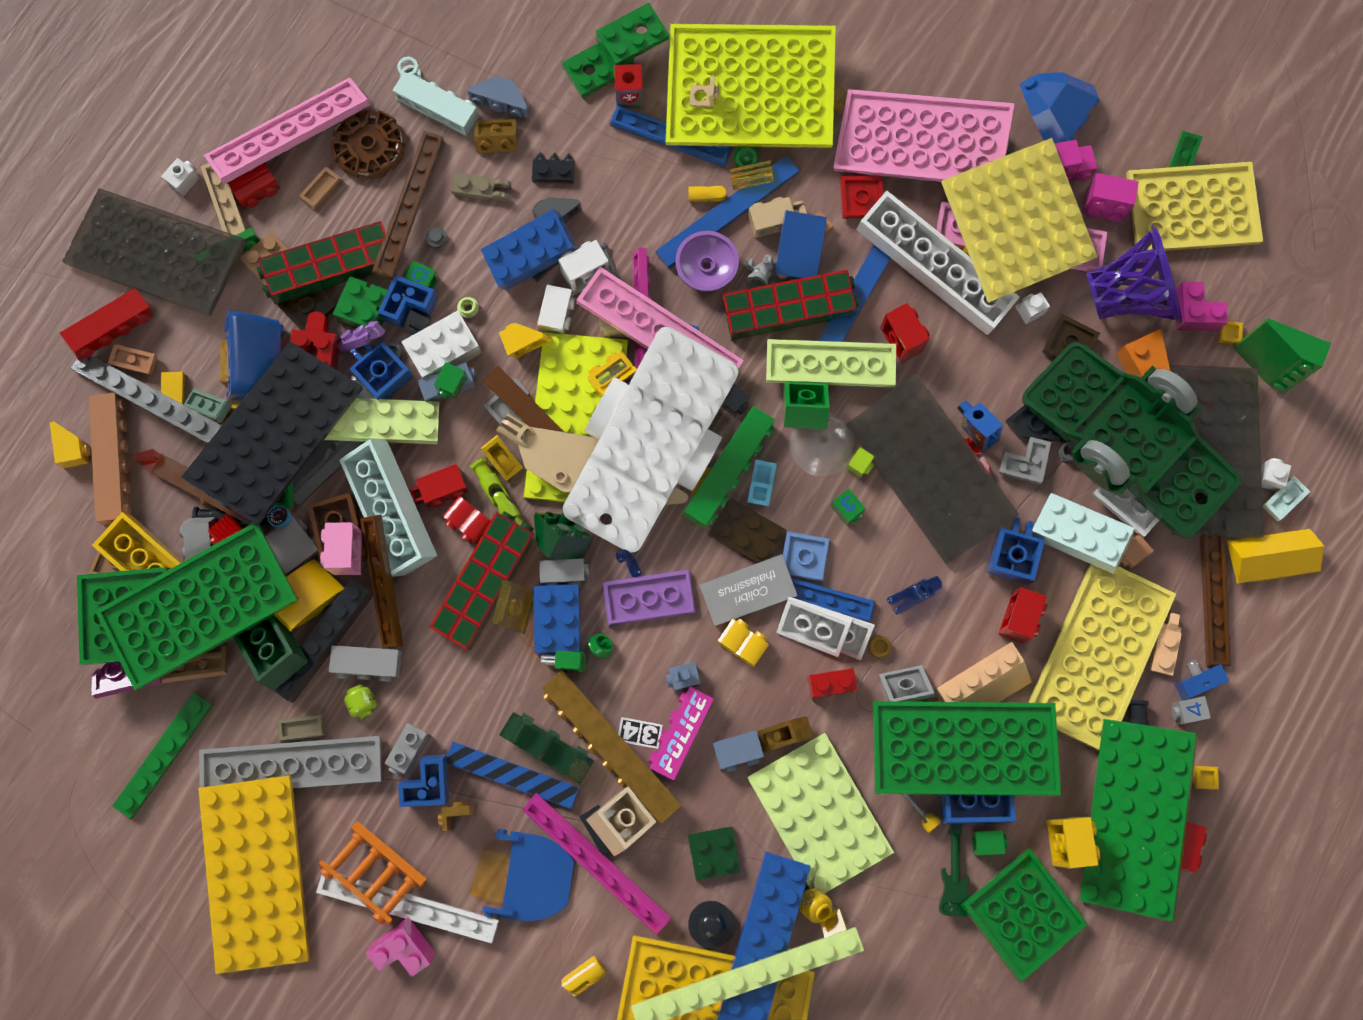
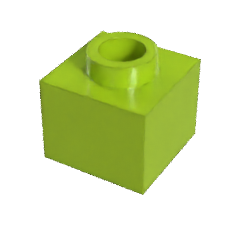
(861, 463)

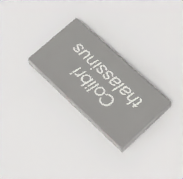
(748, 590)

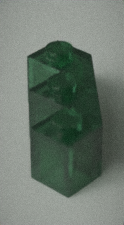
(547, 747)

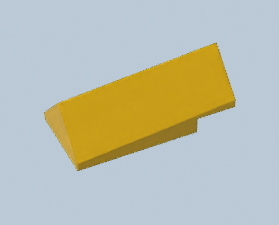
(1276, 556)

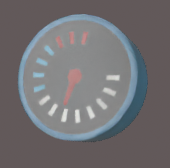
(279, 517)

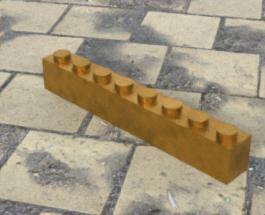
(610, 746)

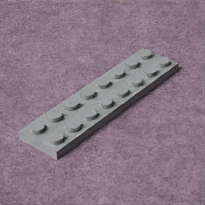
(308, 762)

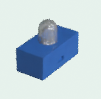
(1200, 680)

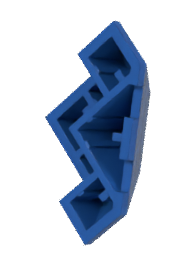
(1059, 104)

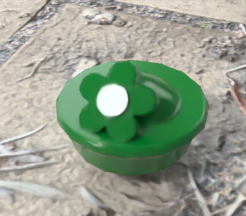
(746, 156)
(600, 645)

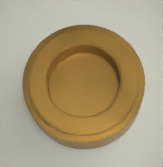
(880, 647)

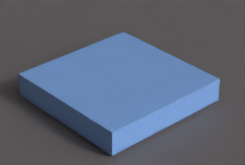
(805, 556)

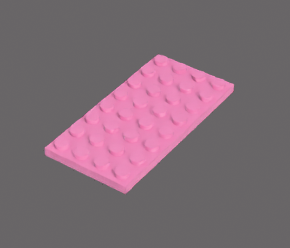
(920, 135)

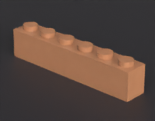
(109, 457)

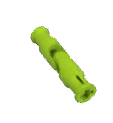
(490, 480)

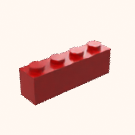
(106, 324)

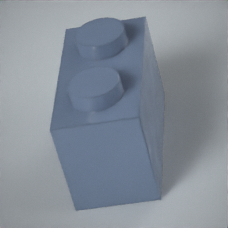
(738, 750)

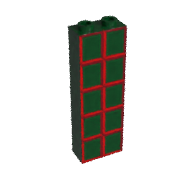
(321, 263)
(790, 304)
(480, 581)

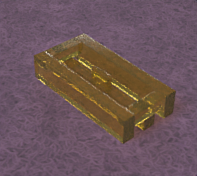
(751, 174)

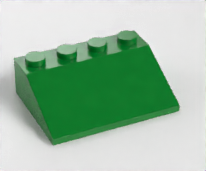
(1282, 354)

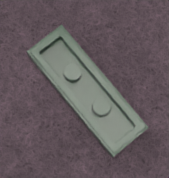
(208, 405)

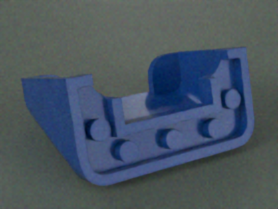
(251, 349)

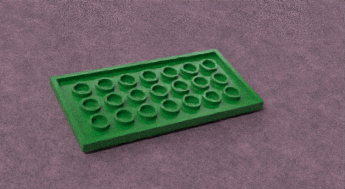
(196, 606)
(965, 748)
(1140, 818)

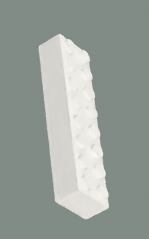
(932, 261)

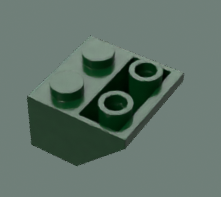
(560, 536)

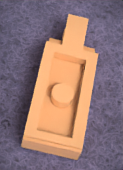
(1166, 646)

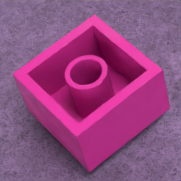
(1110, 197)

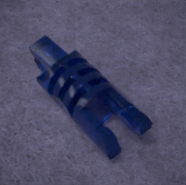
(915, 594)

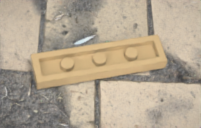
(224, 202)

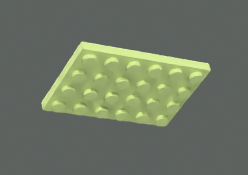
(820, 814)

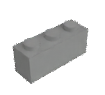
(365, 663)

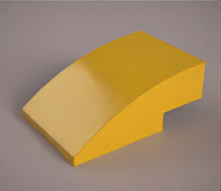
(314, 590)

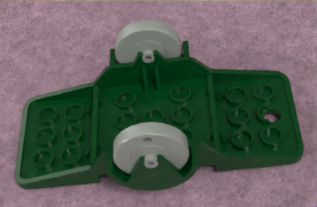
(1134, 435)

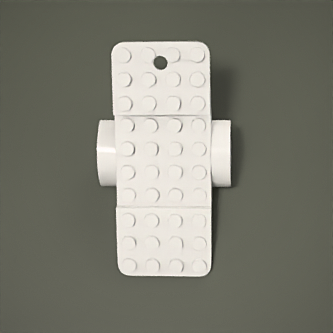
(650, 438)

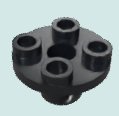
(711, 924)

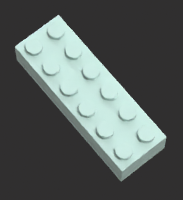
(383, 492)

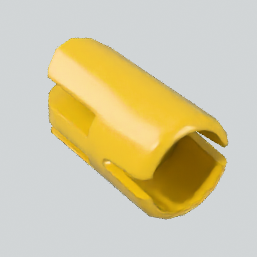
(583, 976)

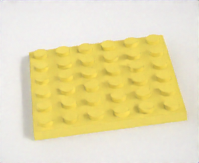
(1019, 219)

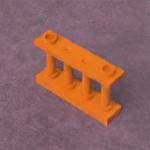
(378, 850)

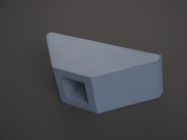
(500, 96)

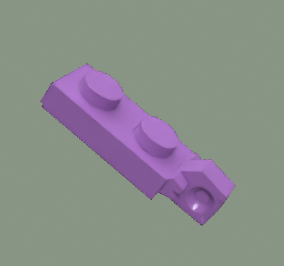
(360, 336)

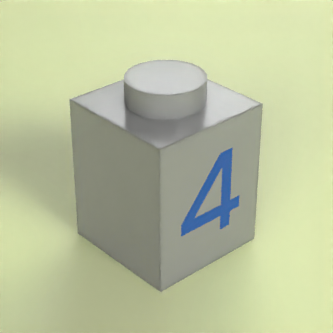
(1190, 710)

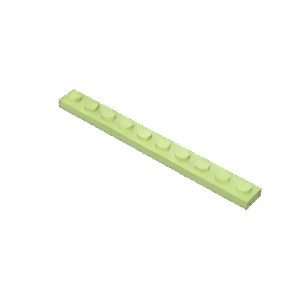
(749, 976)

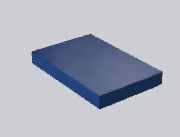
(800, 244)

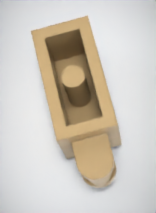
(768, 217)

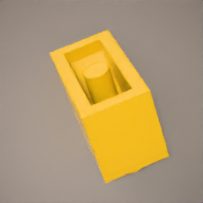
(521, 340)
(68, 448)

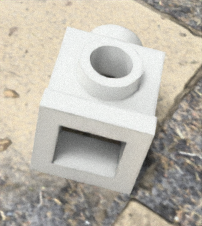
(1032, 307)

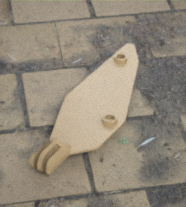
(558, 455)

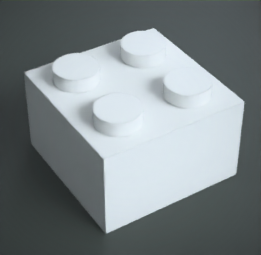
(582, 264)

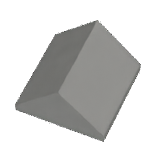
(906, 685)

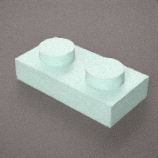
(1285, 499)

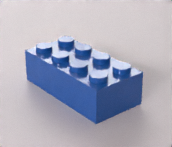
(528, 249)

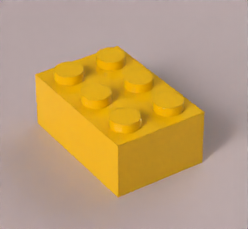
(1073, 842)

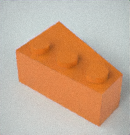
(1143, 353)

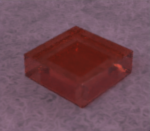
(146, 457)

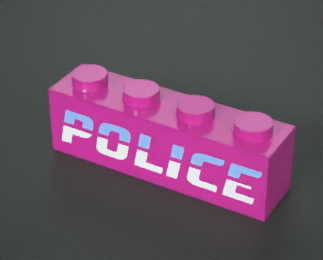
(681, 734)

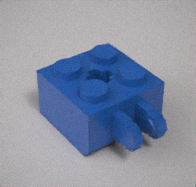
(369, 366)
(1026, 548)

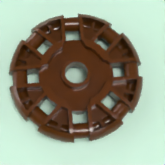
(369, 155)

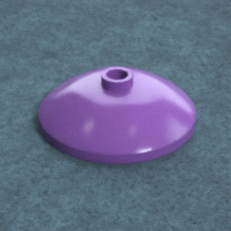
(709, 249)

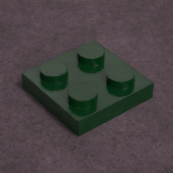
(714, 853)

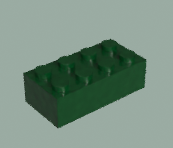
(271, 652)

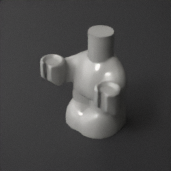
(760, 272)

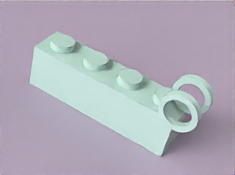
(432, 100)

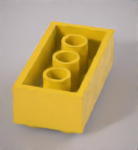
(133, 546)

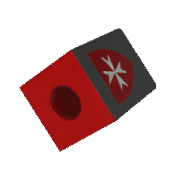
(628, 85)

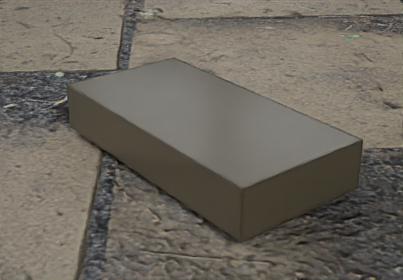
(300, 728)

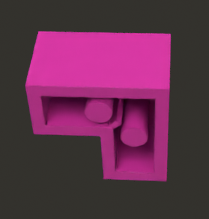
(1076, 161)
(1196, 312)
(402, 943)

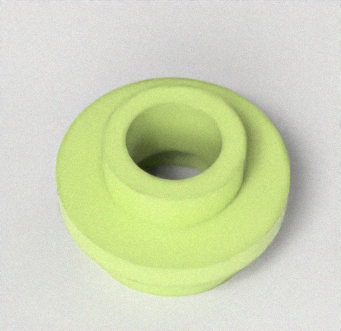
(468, 301)

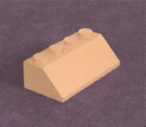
(989, 679)

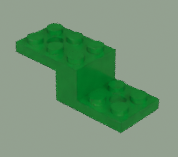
(616, 45)

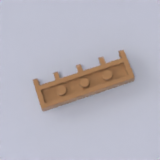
(202, 667)

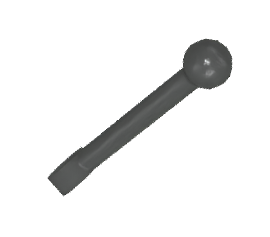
(604, 247)

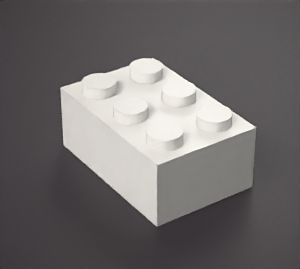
(442, 342)

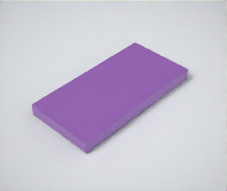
(648, 597)

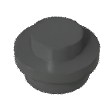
(436, 237)

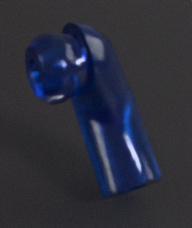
(631, 562)

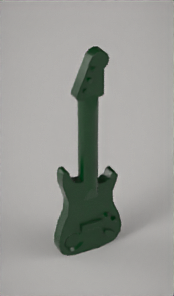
(954, 889)

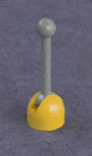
(929, 820)

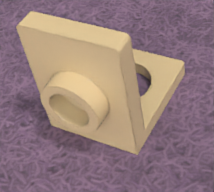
(711, 91)

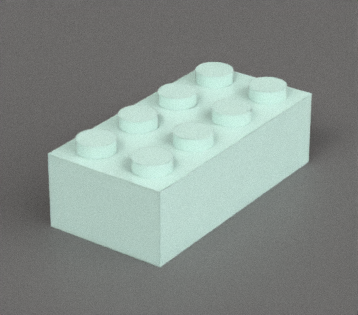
(1083, 533)

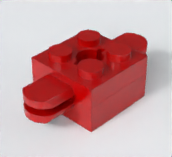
(316, 339)

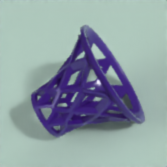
(1109, 279)

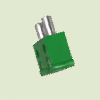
(567, 661)

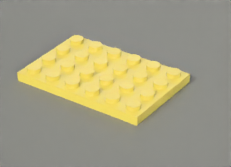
(1197, 206)

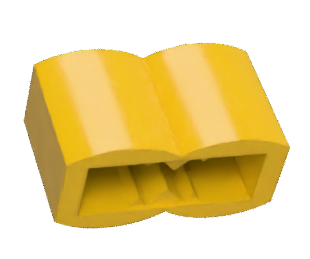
(743, 642)

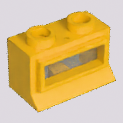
(616, 366)

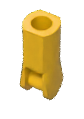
(706, 194)

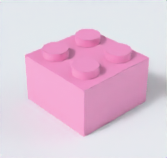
(341, 548)

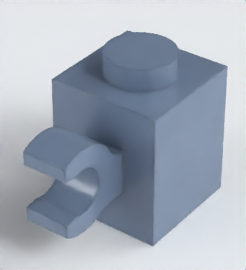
(683, 677)

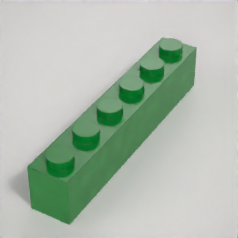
(728, 468)

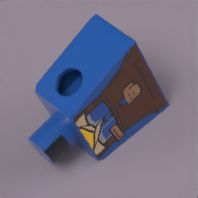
(980, 425)

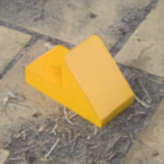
(501, 458)

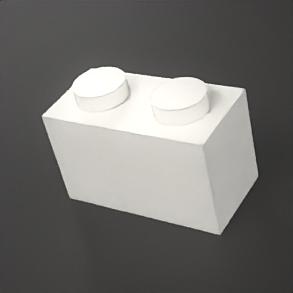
(555, 310)

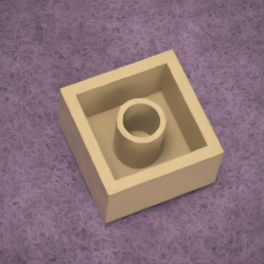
(621, 821)

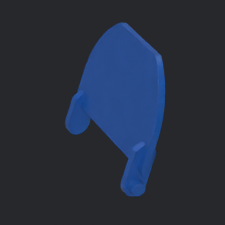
(536, 878)

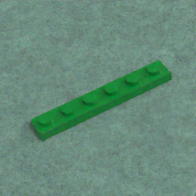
(162, 755)

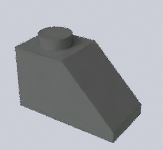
(565, 206)

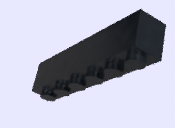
(324, 635)

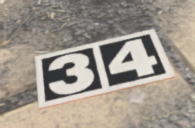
(640, 732)

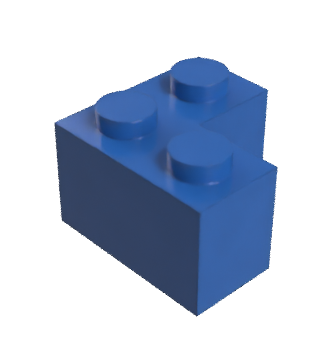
(404, 296)
(430, 788)

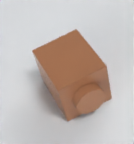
(1135, 552)

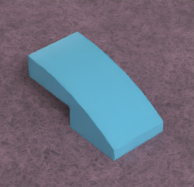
(762, 482)

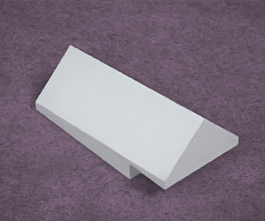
(824, 629)

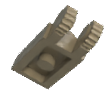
(479, 187)

